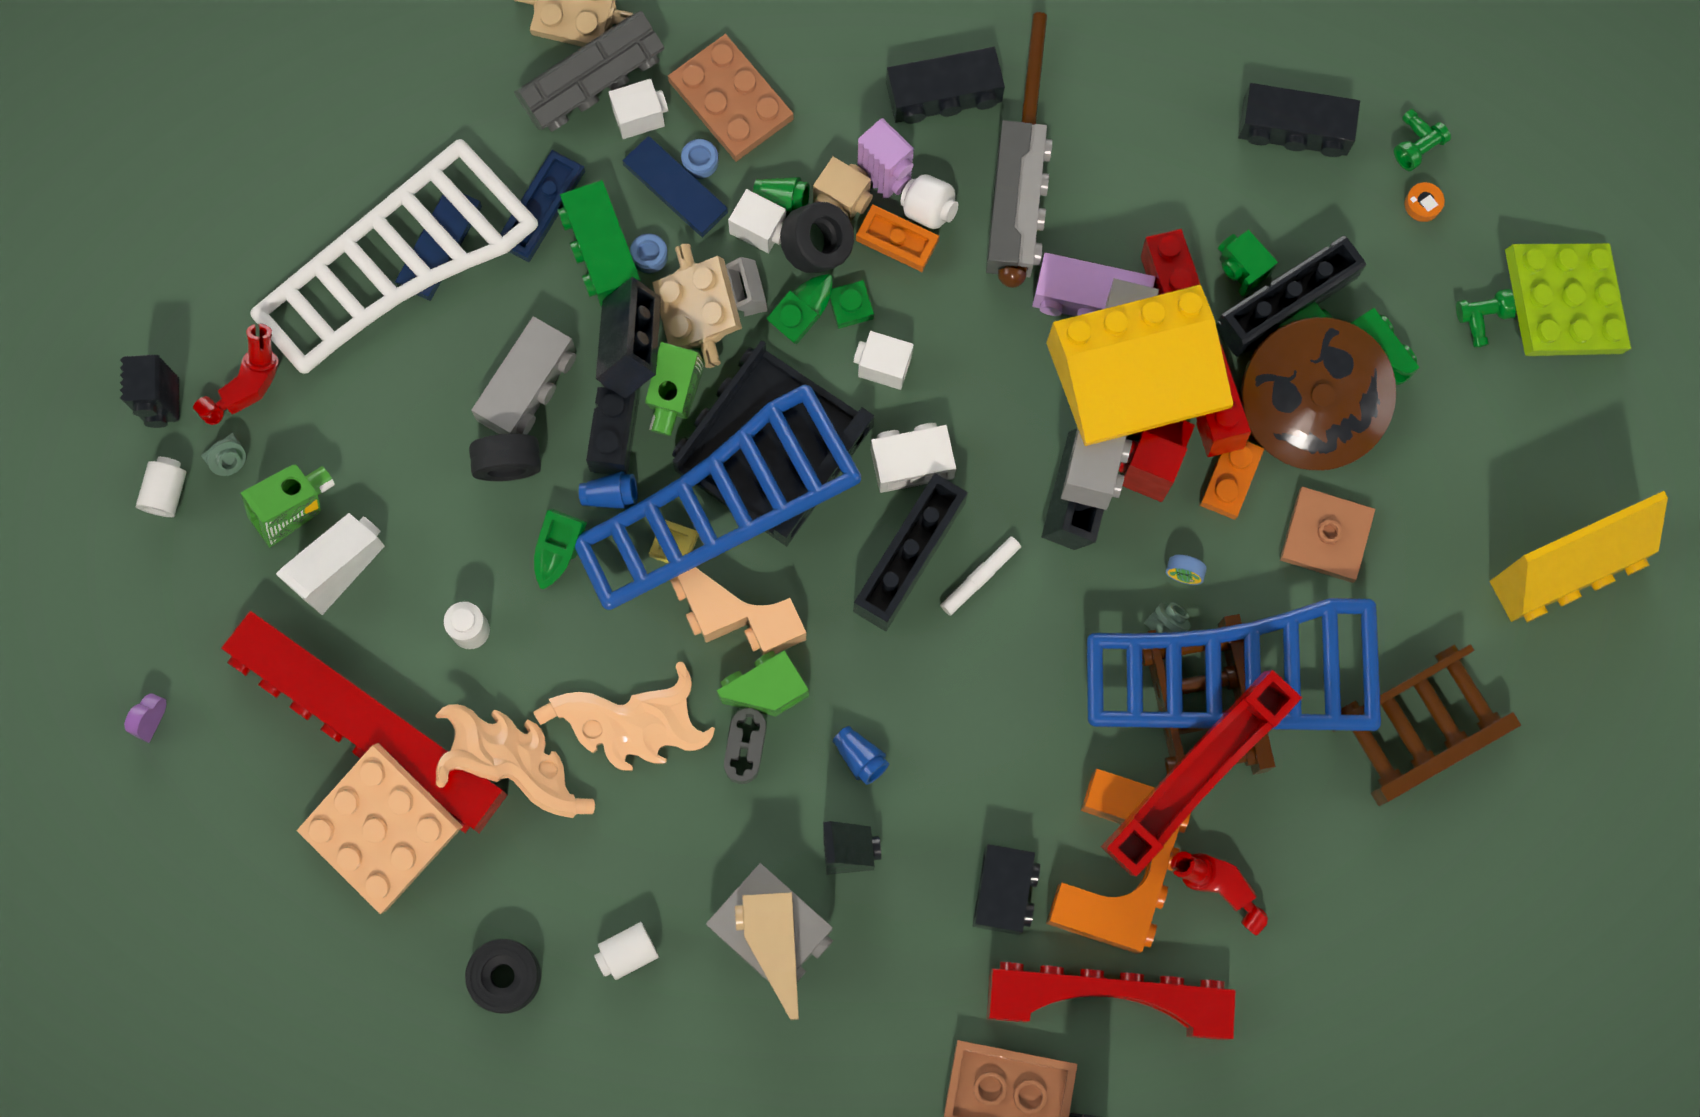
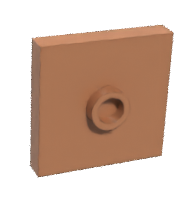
(1327, 534)

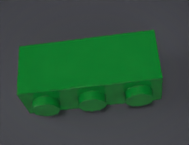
(598, 239)

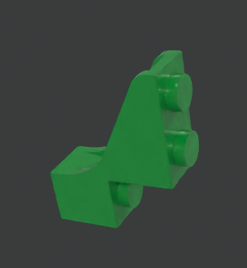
(1381, 329)

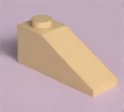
(770, 935)

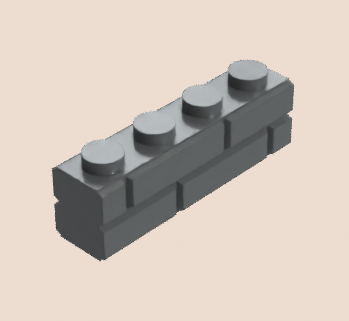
(589, 71)

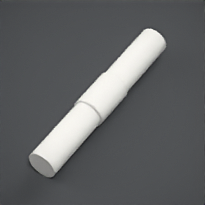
(980, 575)

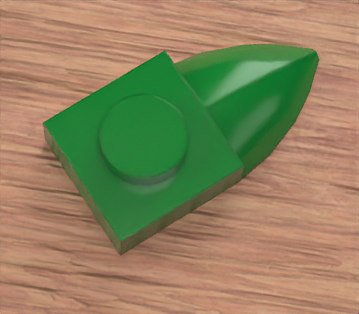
(802, 307)
(556, 546)

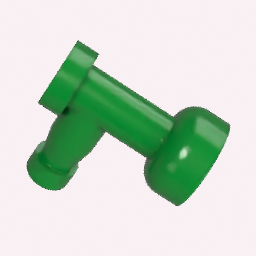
(1409, 153)
(1474, 312)

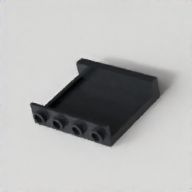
(757, 382)

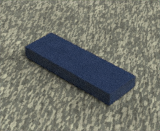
(675, 186)
(543, 199)
(430, 250)

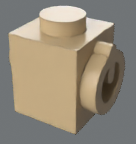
(843, 187)

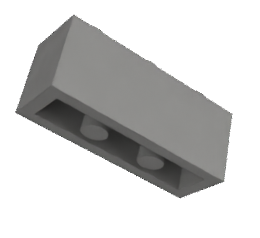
(525, 379)

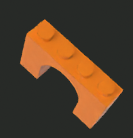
(1127, 918)

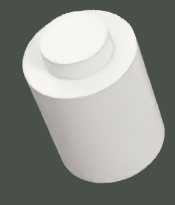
(161, 487)
(466, 625)
(626, 952)

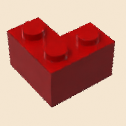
(1156, 459)

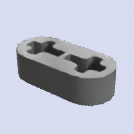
(754, 747)

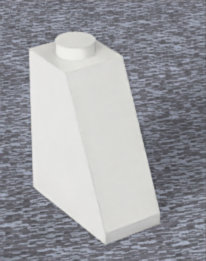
(332, 561)

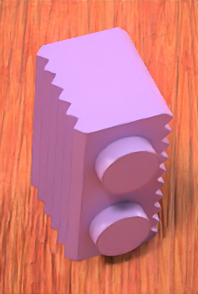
(885, 158)

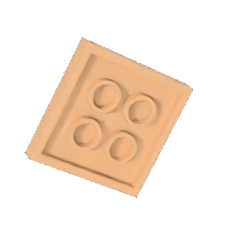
(379, 828)

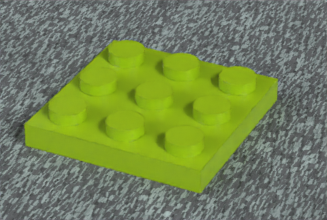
(1567, 299)

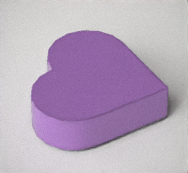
(145, 717)

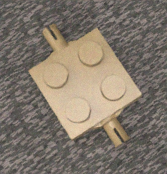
(574, 20)
(698, 304)

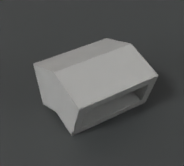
(755, 299)

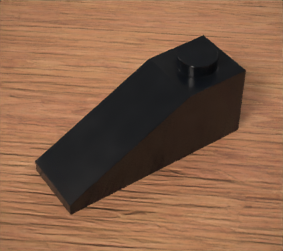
(849, 847)

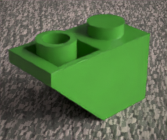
(767, 688)

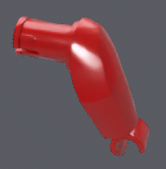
(252, 382)
(1214, 875)

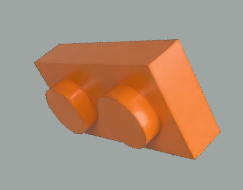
(897, 238)
(1232, 480)

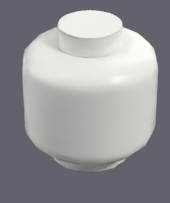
(929, 201)

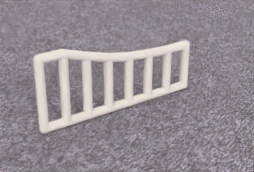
(425, 276)

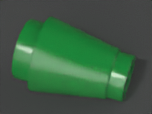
(786, 192)

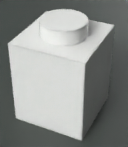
(638, 108)
(757, 221)
(884, 359)

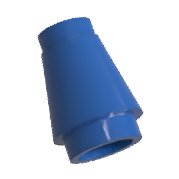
(611, 491)
(860, 755)

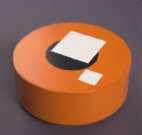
(1424, 202)

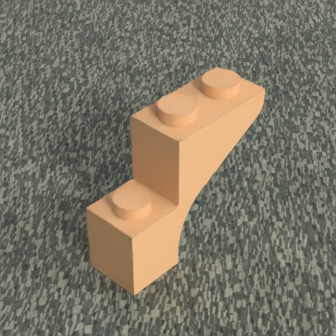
(720, 612)

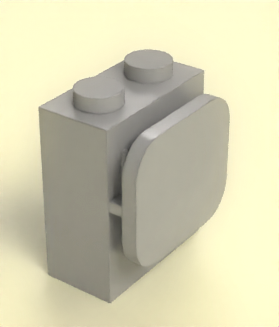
(809, 928)

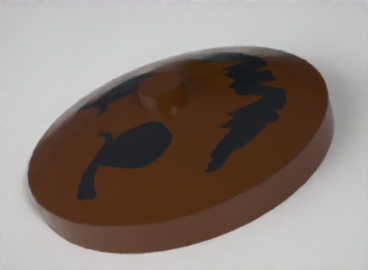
(1318, 393)

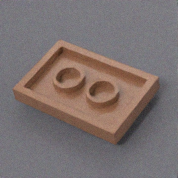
(730, 97)
(1007, 1084)

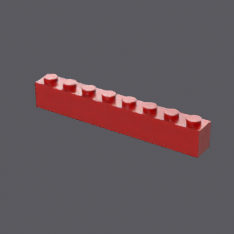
(356, 716)

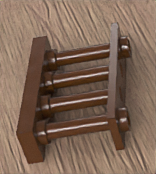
(1233, 677)
(1457, 743)

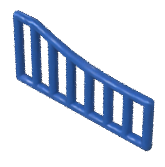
(714, 465)
(1251, 634)

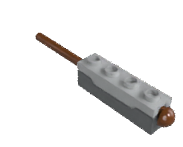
(1020, 179)

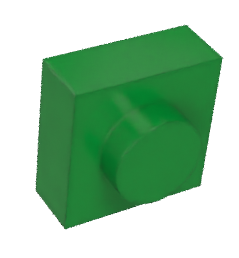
(851, 304)

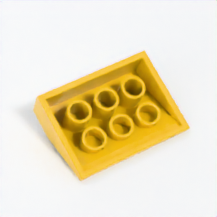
(1141, 364)
(1582, 560)

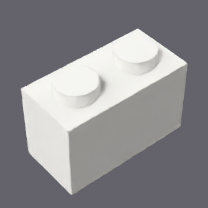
(912, 457)

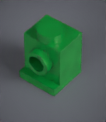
(1246, 261)

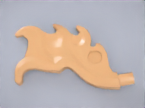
(634, 728)
(506, 752)

